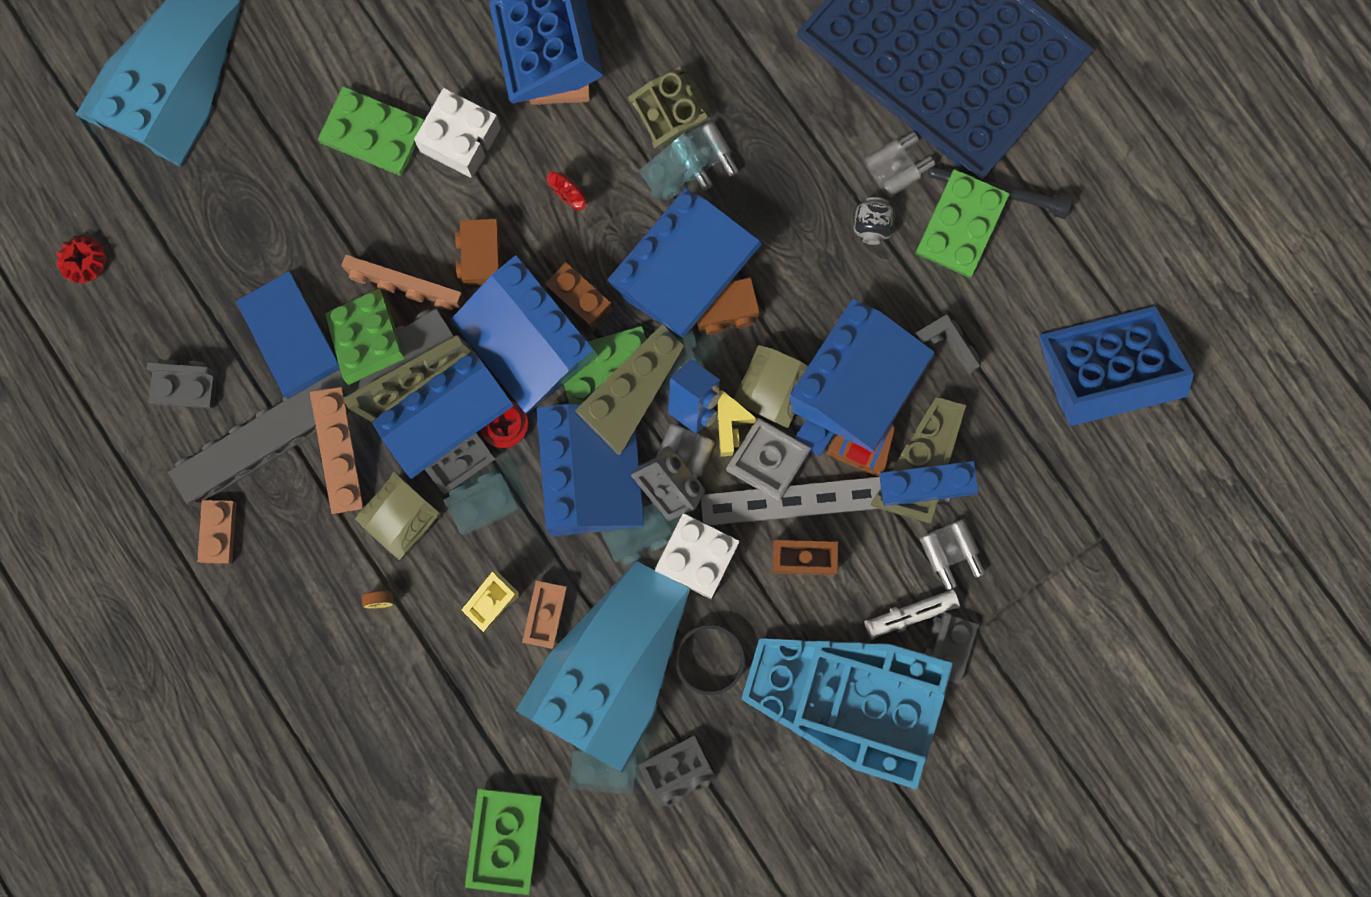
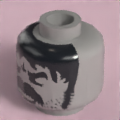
(874, 220)

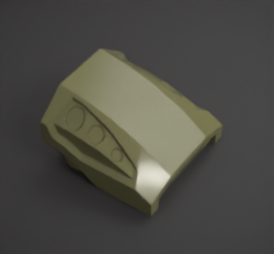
(670, 106)
(769, 384)
(397, 517)

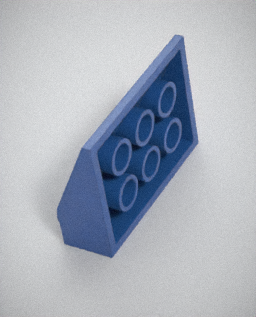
(545, 46)
(683, 262)
(522, 335)
(1115, 366)
(860, 376)
(584, 478)

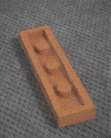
(413, 287)
(336, 449)

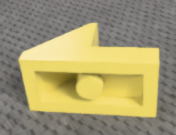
(730, 414)
(490, 600)

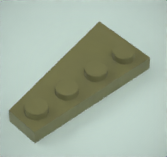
(396, 385)
(627, 393)
(928, 447)

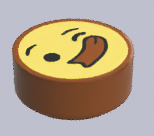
(377, 599)

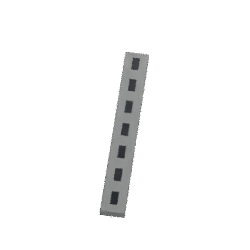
(796, 502)

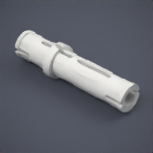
(945, 601)

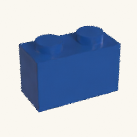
(693, 396)

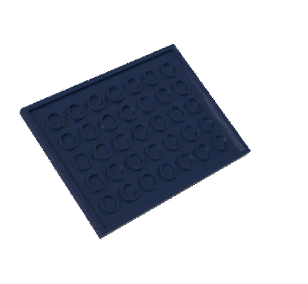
(951, 69)

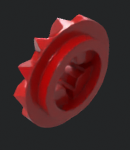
(567, 190)
(91, 266)
(515, 431)

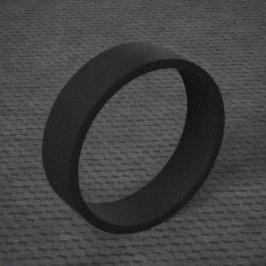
(742, 660)

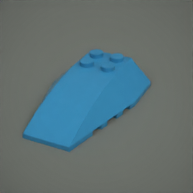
(165, 77)
(609, 668)
(854, 701)

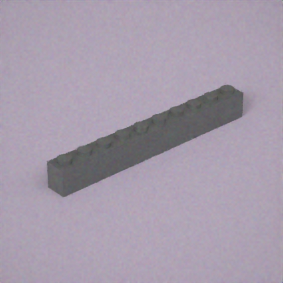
(286, 424)

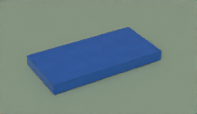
(288, 335)

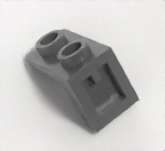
(952, 332)

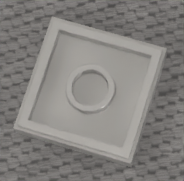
(768, 459)

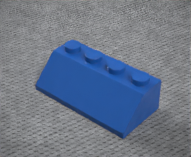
(441, 414)

